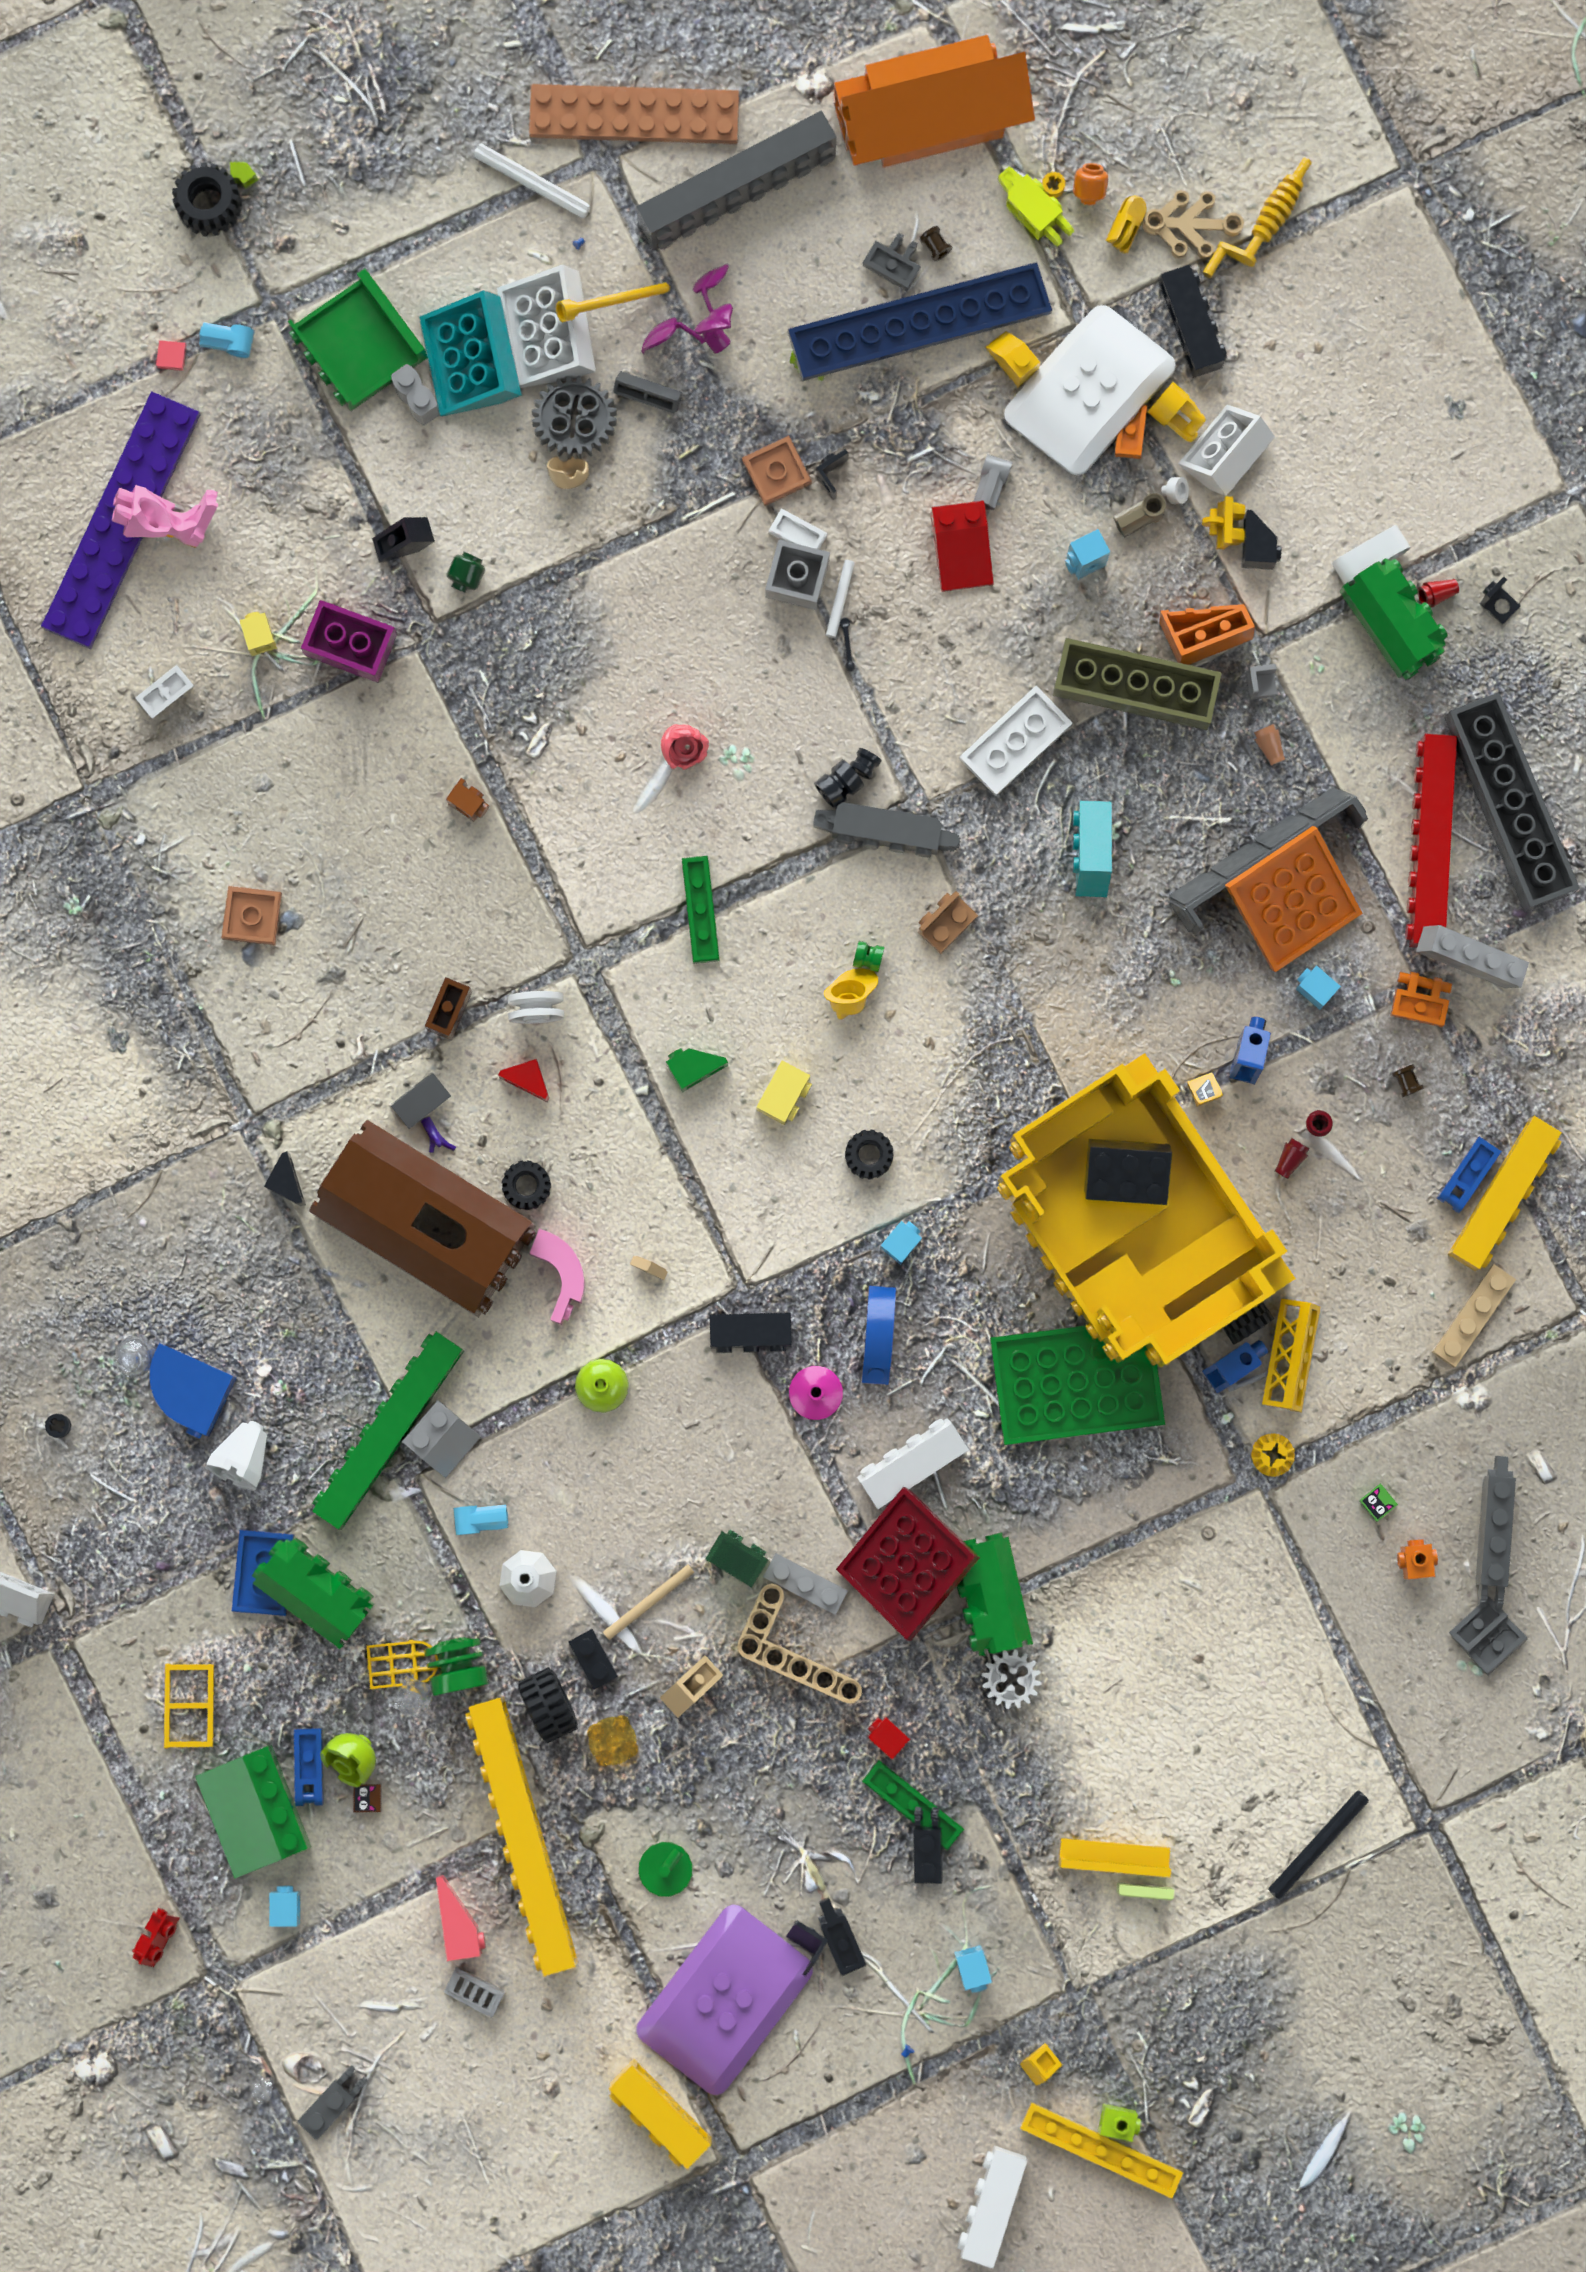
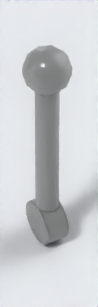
(1248, 1381)

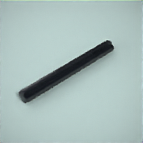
(1318, 1844)

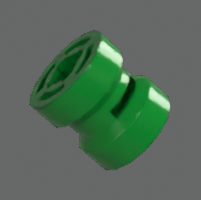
(868, 956)

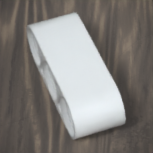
(1388, 545)

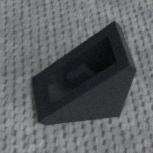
(284, 1180)

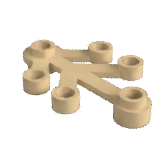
(1188, 224)

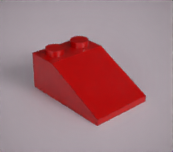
(962, 546)

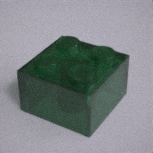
(737, 1558)

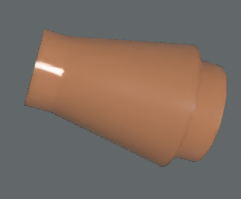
(1270, 743)

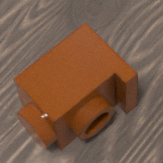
(467, 801)

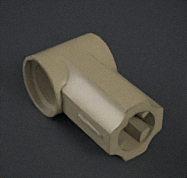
(1138, 515)

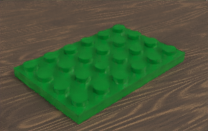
(1068, 1387)

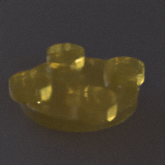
(612, 1740)

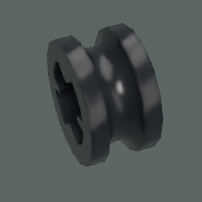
(56, 1434)

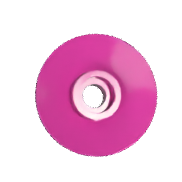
(813, 1407)

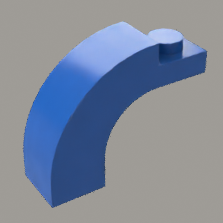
(879, 1335)

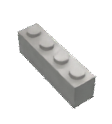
(1472, 956)

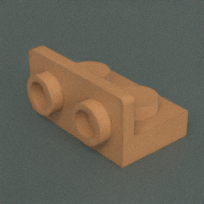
(946, 922)

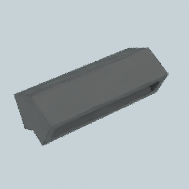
(649, 388)

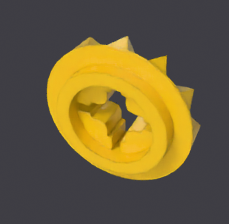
(1262, 1461)

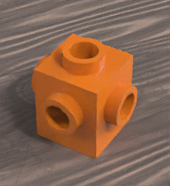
(1410, 1567)

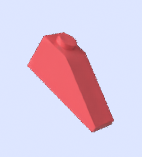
(459, 1927)

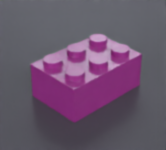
(349, 641)

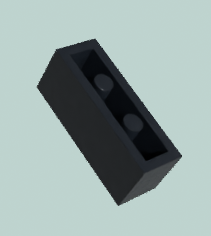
(750, 1332)

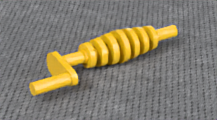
(1271, 217)

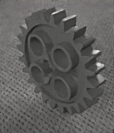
(549, 415)

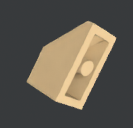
(691, 1686)

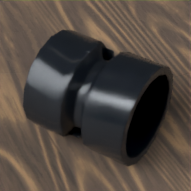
(839, 784)

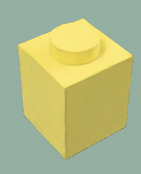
(257, 633)

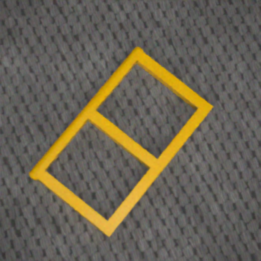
(210, 1705)

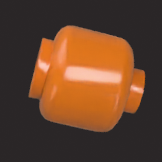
(1090, 183)

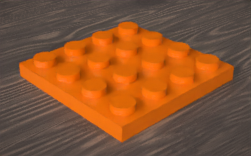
(1294, 898)

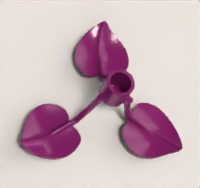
(710, 327)

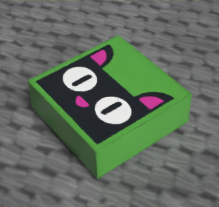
(1378, 1502)

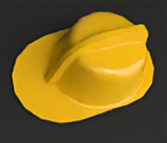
(850, 991)

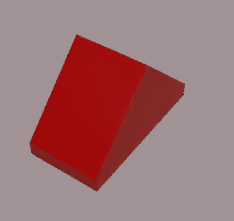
(527, 1078)

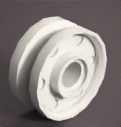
(535, 1007)

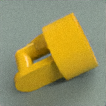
(1166, 410)

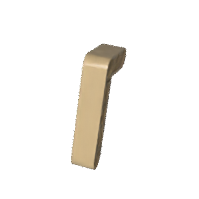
(789, 1657)

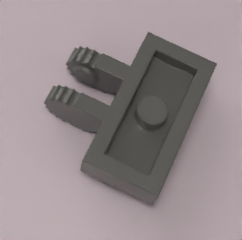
(891, 264)

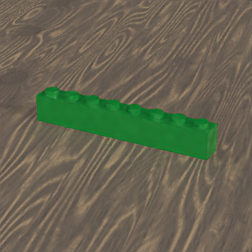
(387, 1431)

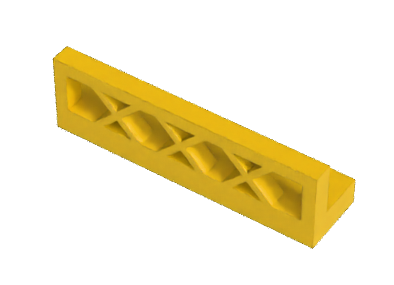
(1300, 1358)
(1114, 1857)

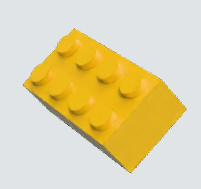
(660, 2114)

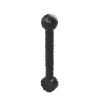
(845, 624)

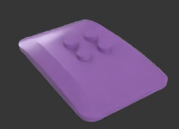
(724, 1999)

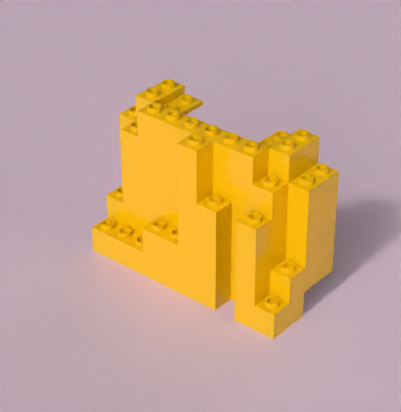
(1140, 1268)

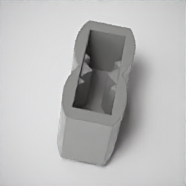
(412, 392)

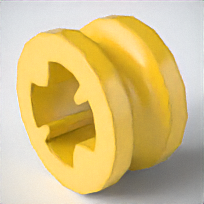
(1056, 177)

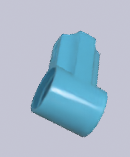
(234, 340)
(474, 1519)

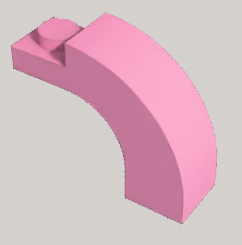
(560, 1255)

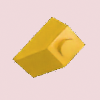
(1014, 357)

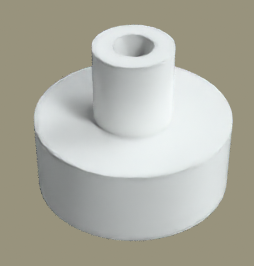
(1176, 490)

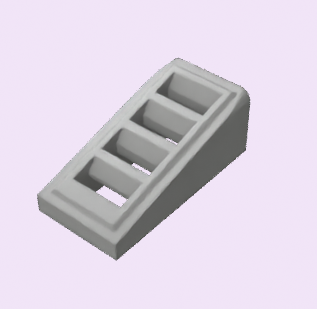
(498, 1993)

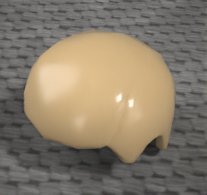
(568, 473)

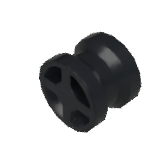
(865, 763)

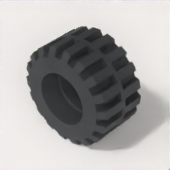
(204, 179)
(547, 1705)

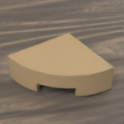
(649, 1267)

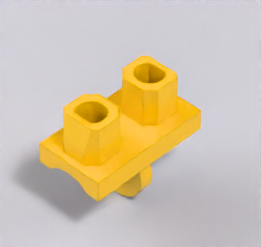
(1221, 523)

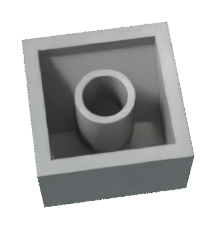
(441, 1439)

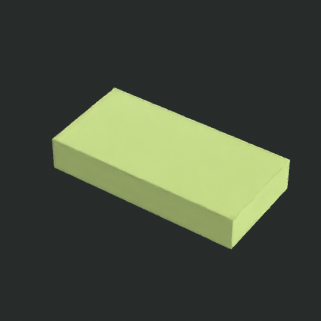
(1145, 1891)

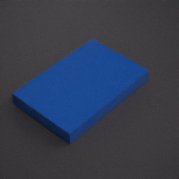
(252, 1551)

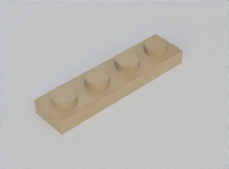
(1473, 1315)

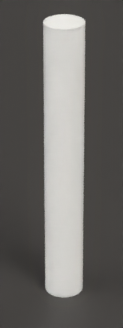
(840, 599)

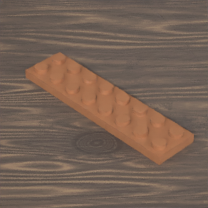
(634, 114)

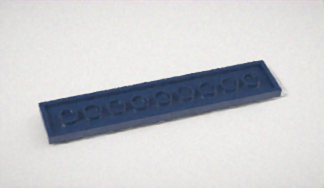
(919, 321)

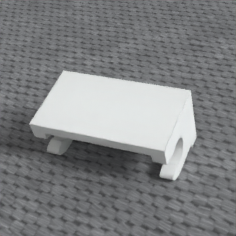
(164, 691)

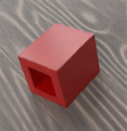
(887, 1736)

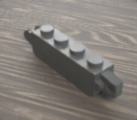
(886, 828)
(1495, 1531)

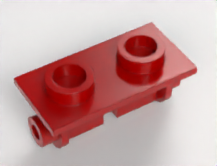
(150, 1949)

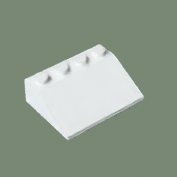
(539, 340)
(23, 1600)

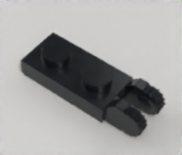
(928, 1849)

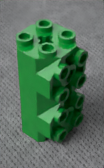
(1394, 619)
(313, 1591)
(994, 1598)

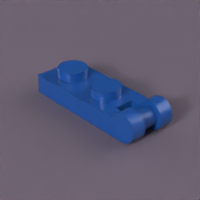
(1469, 1174)
(308, 1766)

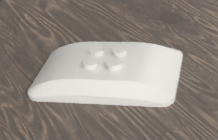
(1089, 389)

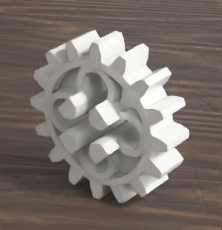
(1027, 1681)

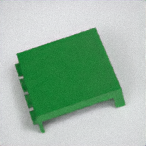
(357, 341)

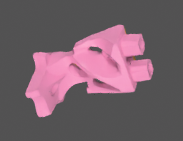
(152, 516)

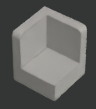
(1261, 681)

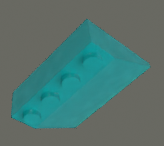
(470, 354)

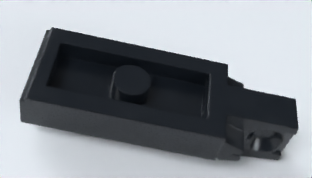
(840, 1938)

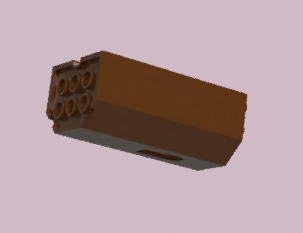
(381, 1189)

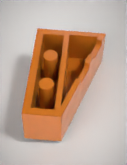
(1206, 632)

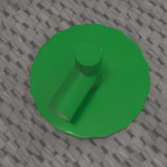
(665, 1869)

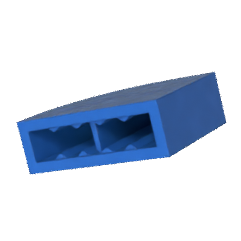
(189, 1389)

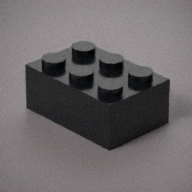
(1128, 1171)

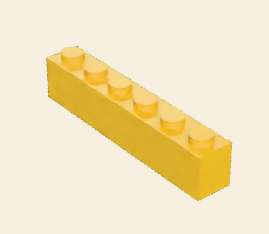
(1505, 1193)

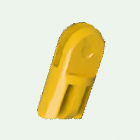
(1127, 223)

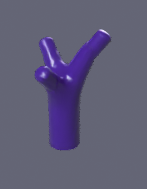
(434, 1136)

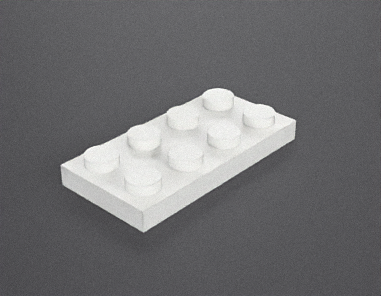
(1016, 740)

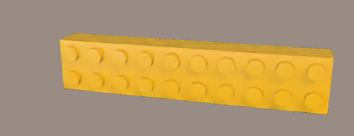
(523, 1836)

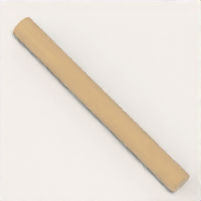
(648, 1602)

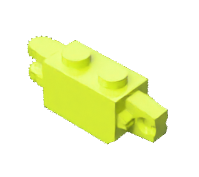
(1033, 206)

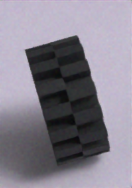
(852, 1154)
(521, 1169)
(1248, 1323)

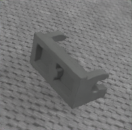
(420, 1100)

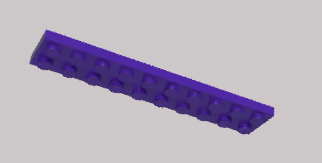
(104, 550)

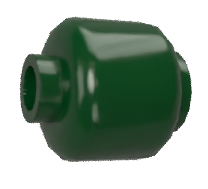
(465, 572)

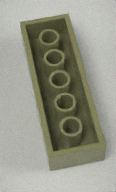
(1137, 684)

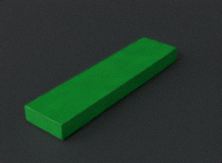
(700, 909)
(906, 1798)

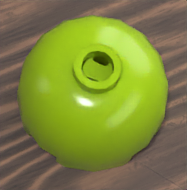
(601, 1398)
(351, 1757)

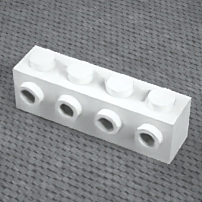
(913, 1462)
(993, 2206)

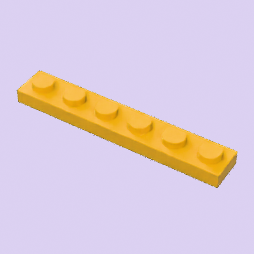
(1101, 2150)

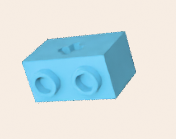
(1087, 554)
(973, 1969)

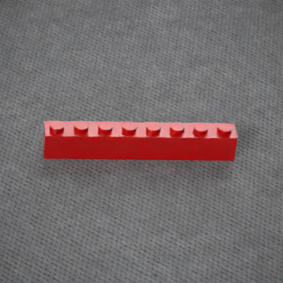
(1432, 834)

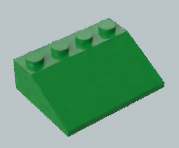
(253, 1811)

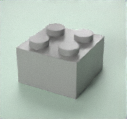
(797, 574)

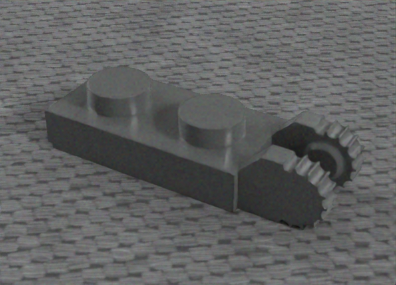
(330, 2105)

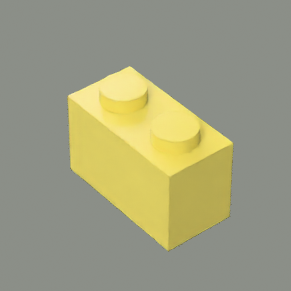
(784, 1092)

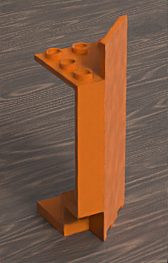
(933, 102)

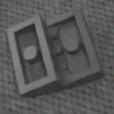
(1488, 1636)

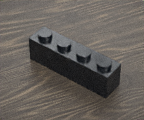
(1191, 320)

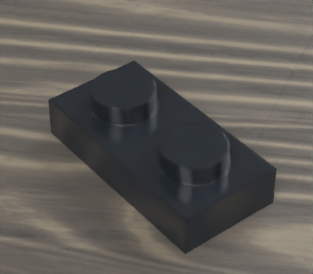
(593, 1659)

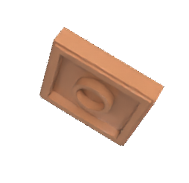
(776, 471)
(251, 915)

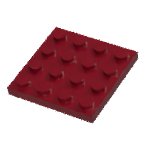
(907, 1563)

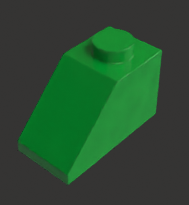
(693, 1066)

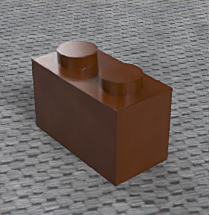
(448, 1008)

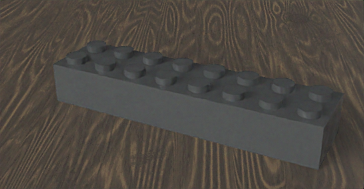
(737, 181)
(1511, 802)

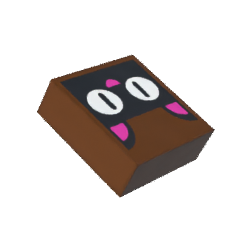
(367, 1798)

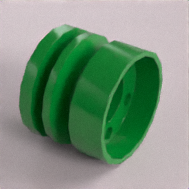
(456, 1666)

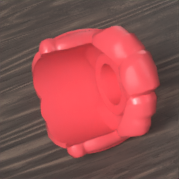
(674, 749)

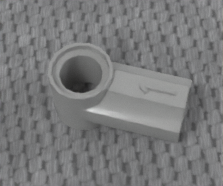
(993, 477)

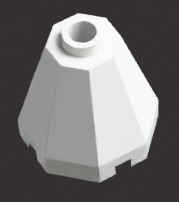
(240, 1456)
(541, 1581)

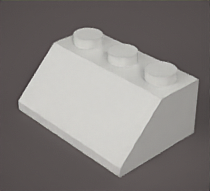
(1227, 449)

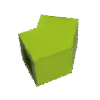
(243, 174)

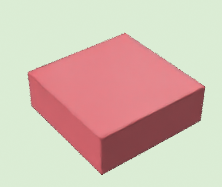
(171, 355)

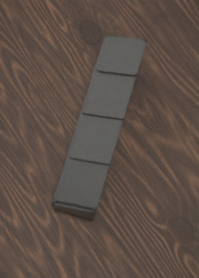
(1210, 883)

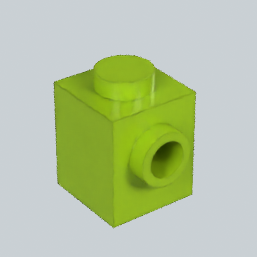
(1119, 2123)

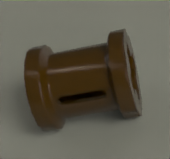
(935, 243)
(1407, 1080)

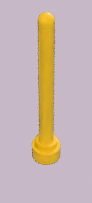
(568, 310)

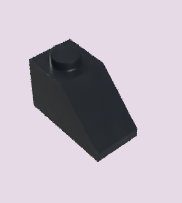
(403, 538)
(1259, 544)

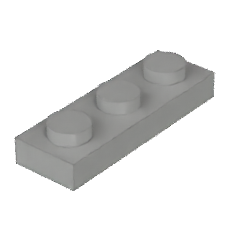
(805, 1583)

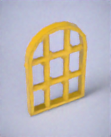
(392, 1672)

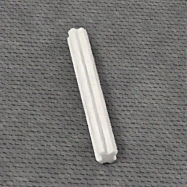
(531, 180)

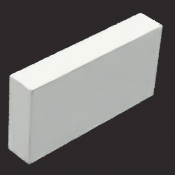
(797, 531)

